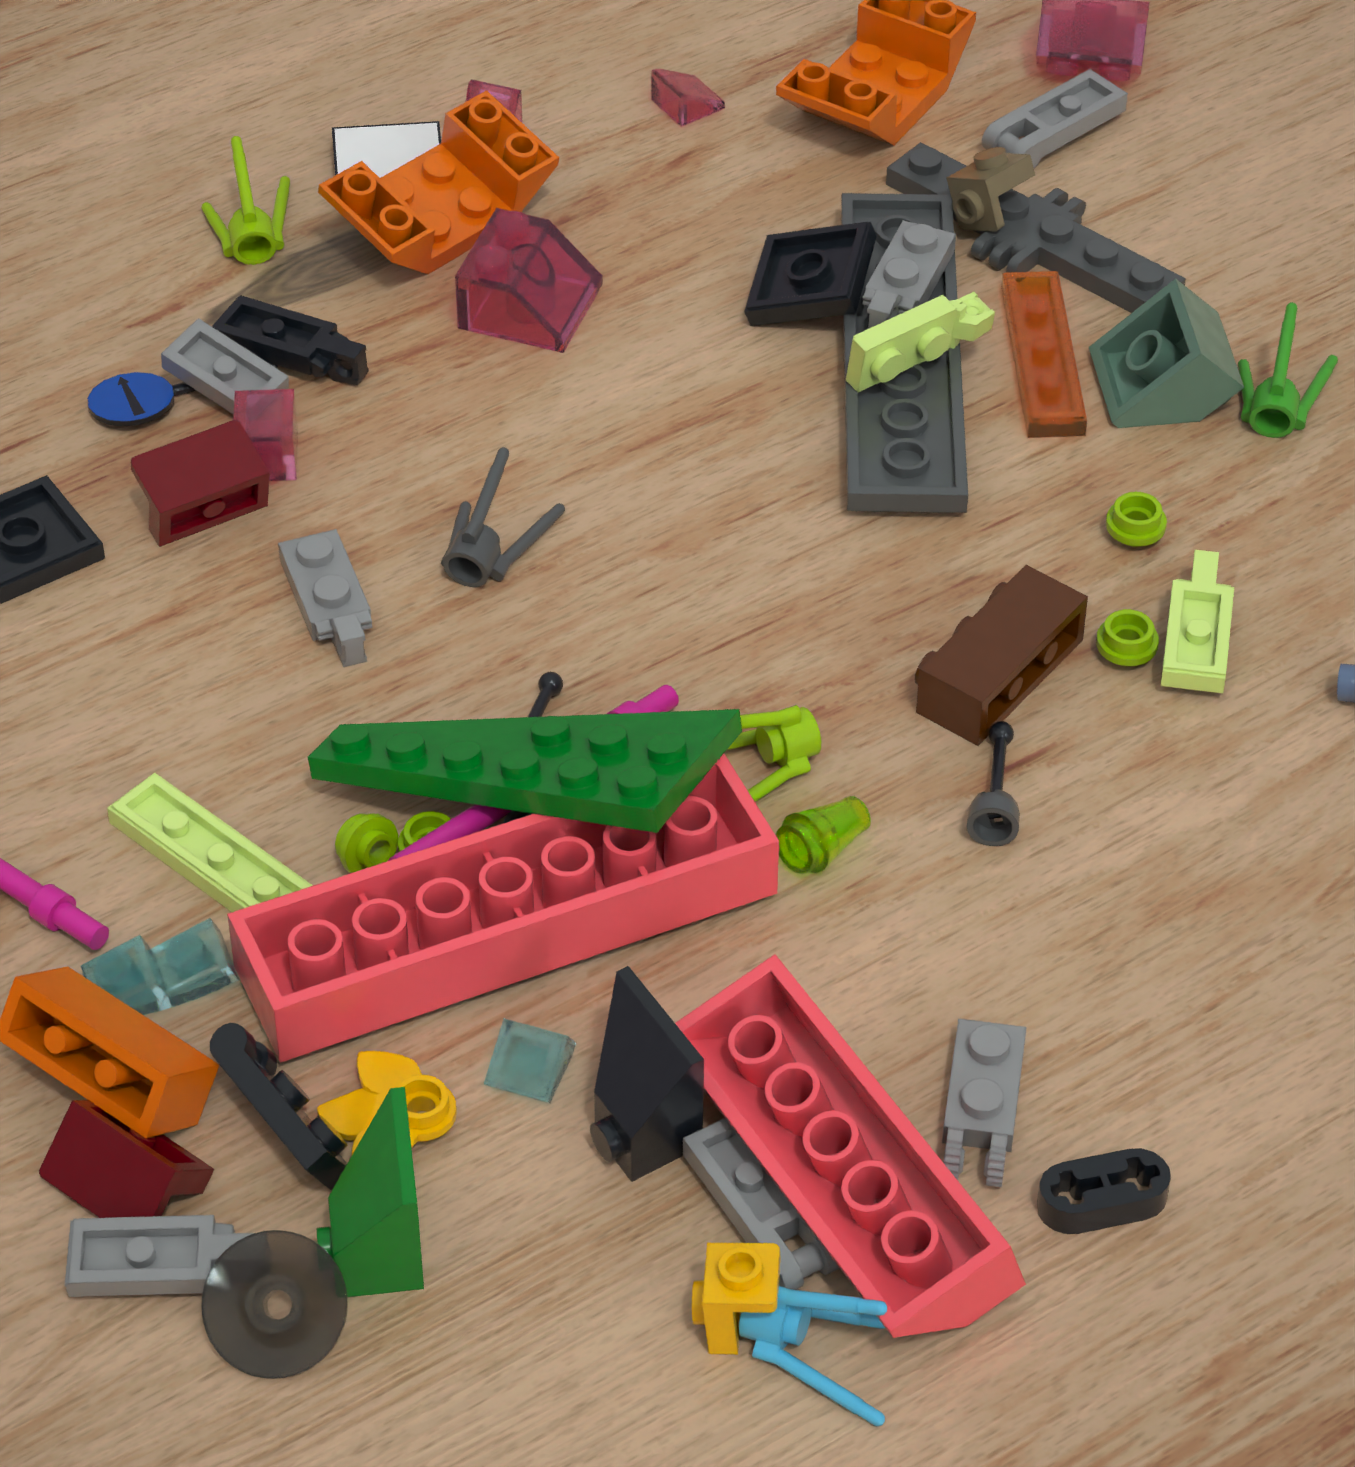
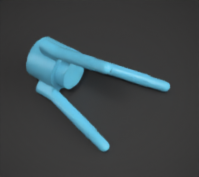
(790, 1325)

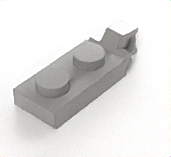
(907, 271)
(328, 592)
(144, 1254)

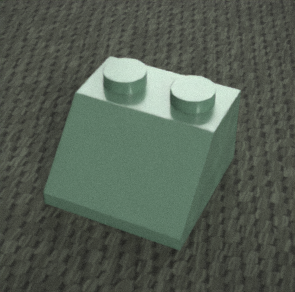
(1166, 362)

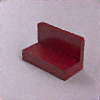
(201, 481)
(117, 1169)

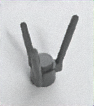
(475, 547)

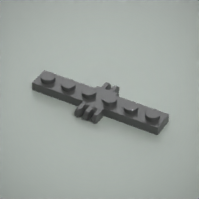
(1042, 233)

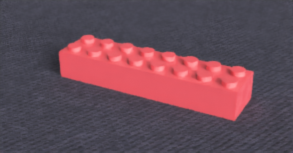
(492, 913)

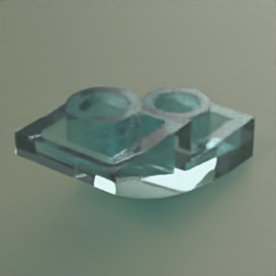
(166, 974)

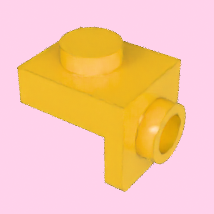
(735, 1281)

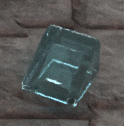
(529, 1060)

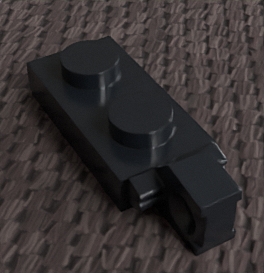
(293, 340)

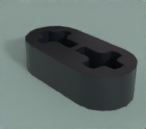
(1103, 1191)

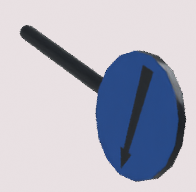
(134, 398)

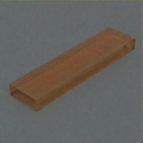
(1043, 354)

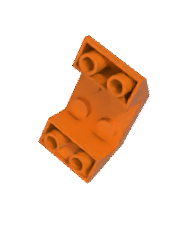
(890, 72)
(448, 194)

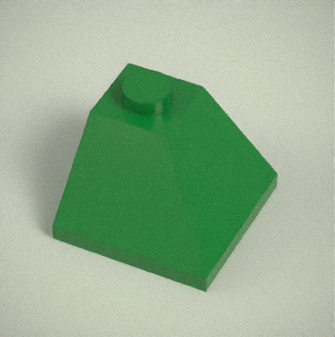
(376, 1208)

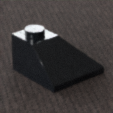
(645, 1083)

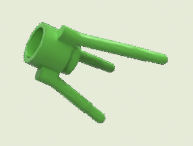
(1276, 403)

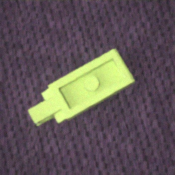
(915, 337)
(1198, 628)

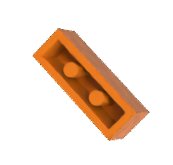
(107, 1051)

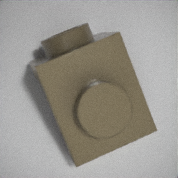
(978, 185)

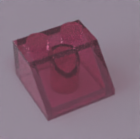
(1093, 36)
(525, 283)

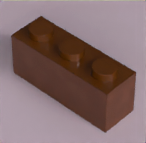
(1000, 654)

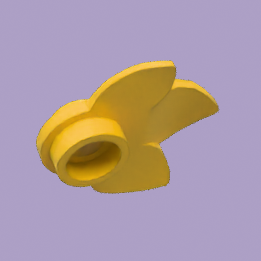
(377, 1074)

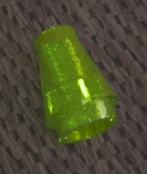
(819, 834)

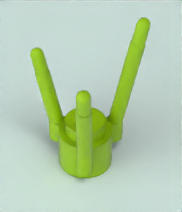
(251, 232)
(782, 738)

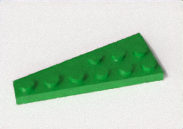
(573, 767)

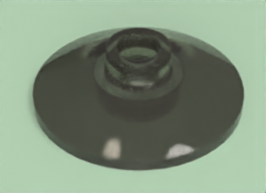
(238, 1298)

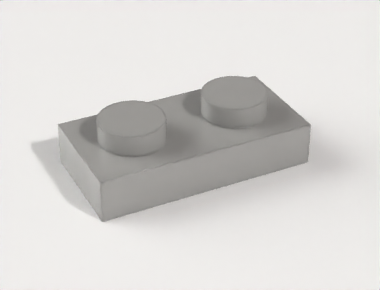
(218, 365)

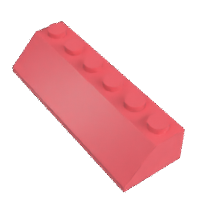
(848, 1156)

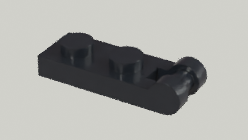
(279, 1102)

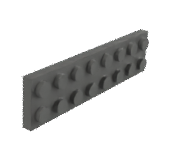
(908, 431)

